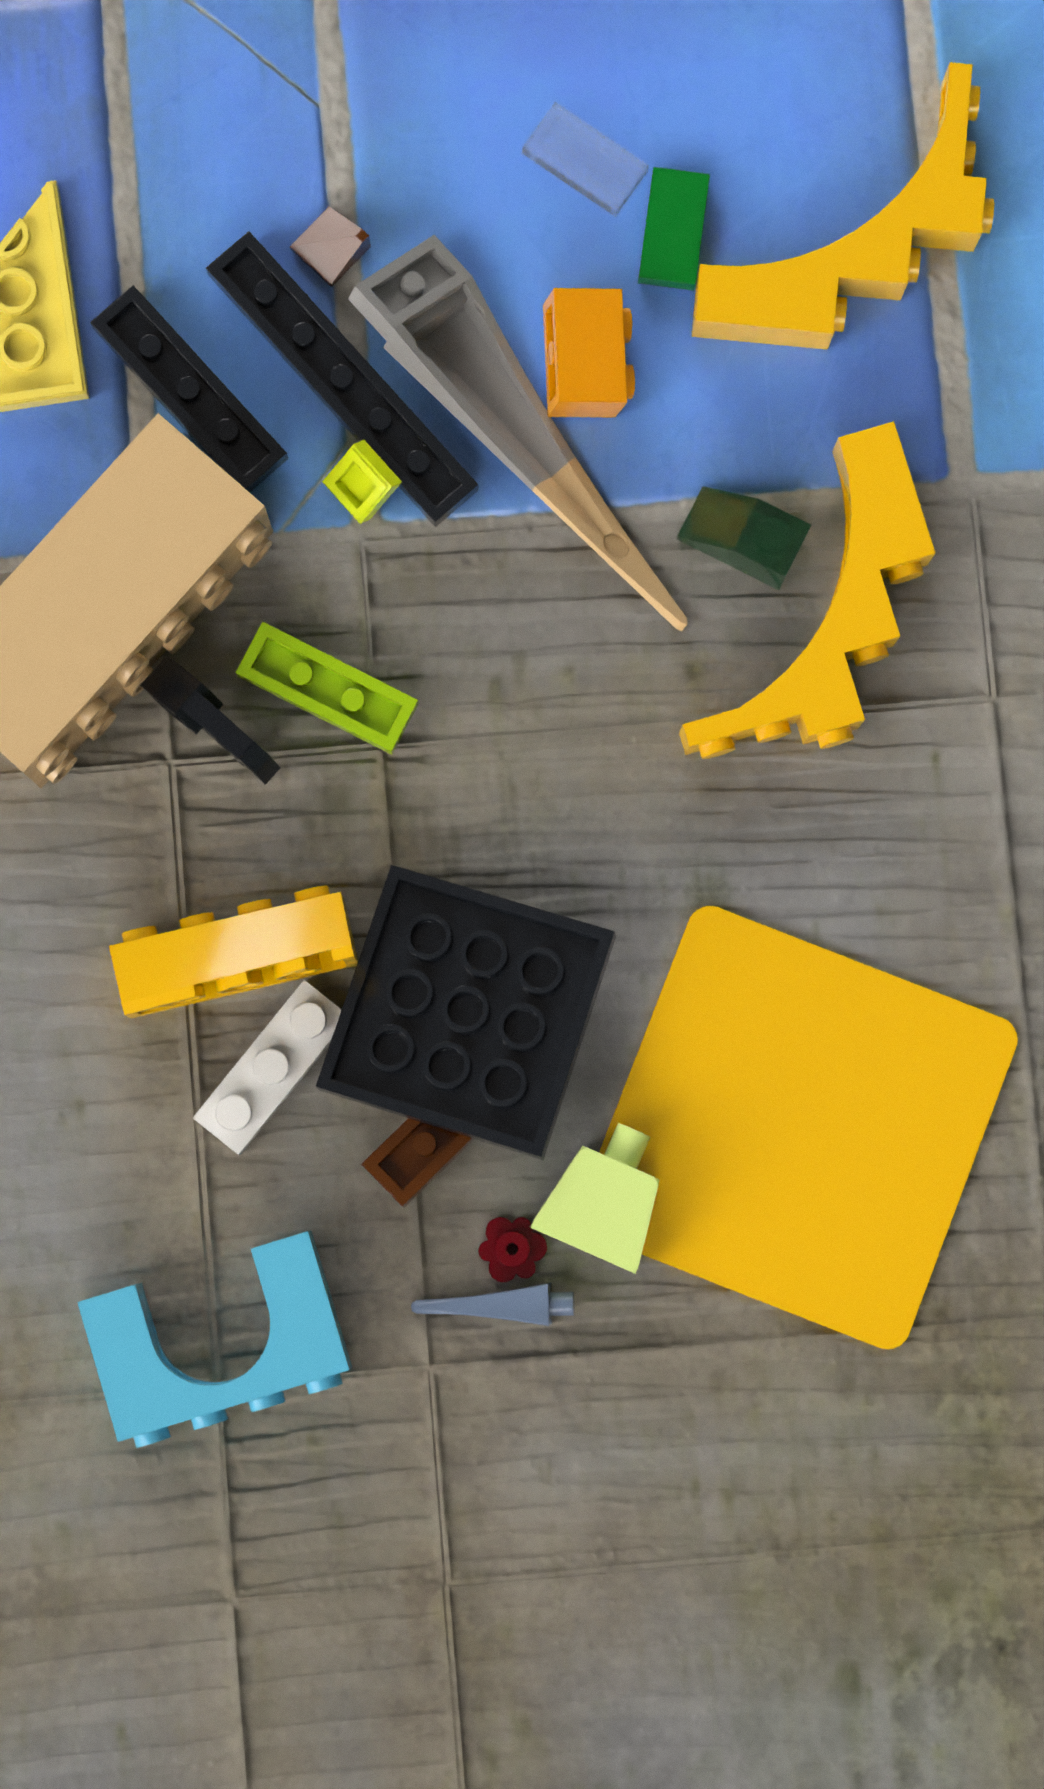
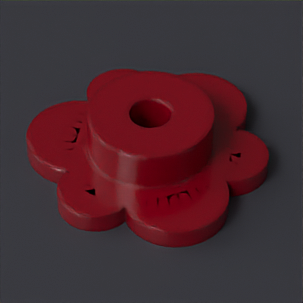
(530, 1246)

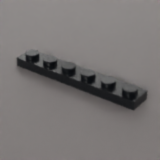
(341, 377)

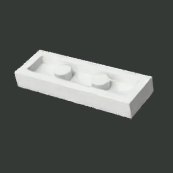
(270, 1068)

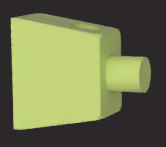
(603, 1201)

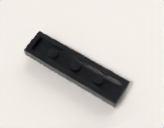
(188, 389)

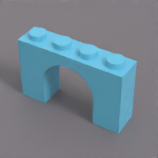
(150, 1393)

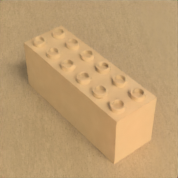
(116, 593)

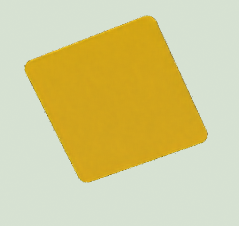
(808, 1123)

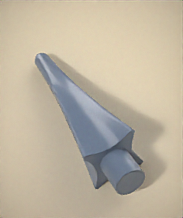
(527, 1304)

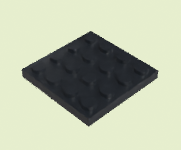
(466, 1011)

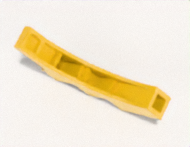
(797, 297)
(881, 540)

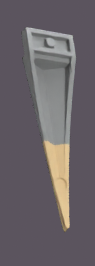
(456, 350)

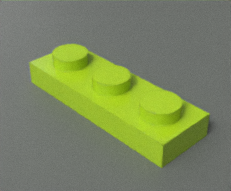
(327, 688)

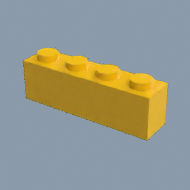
(233, 953)

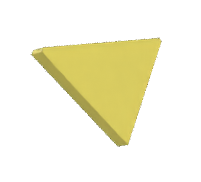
(38, 311)

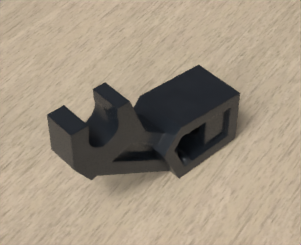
(199, 709)

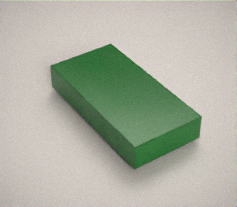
(673, 228)

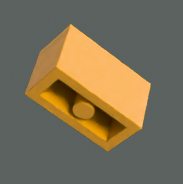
(587, 352)

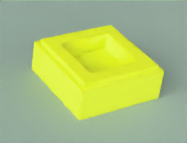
(362, 481)

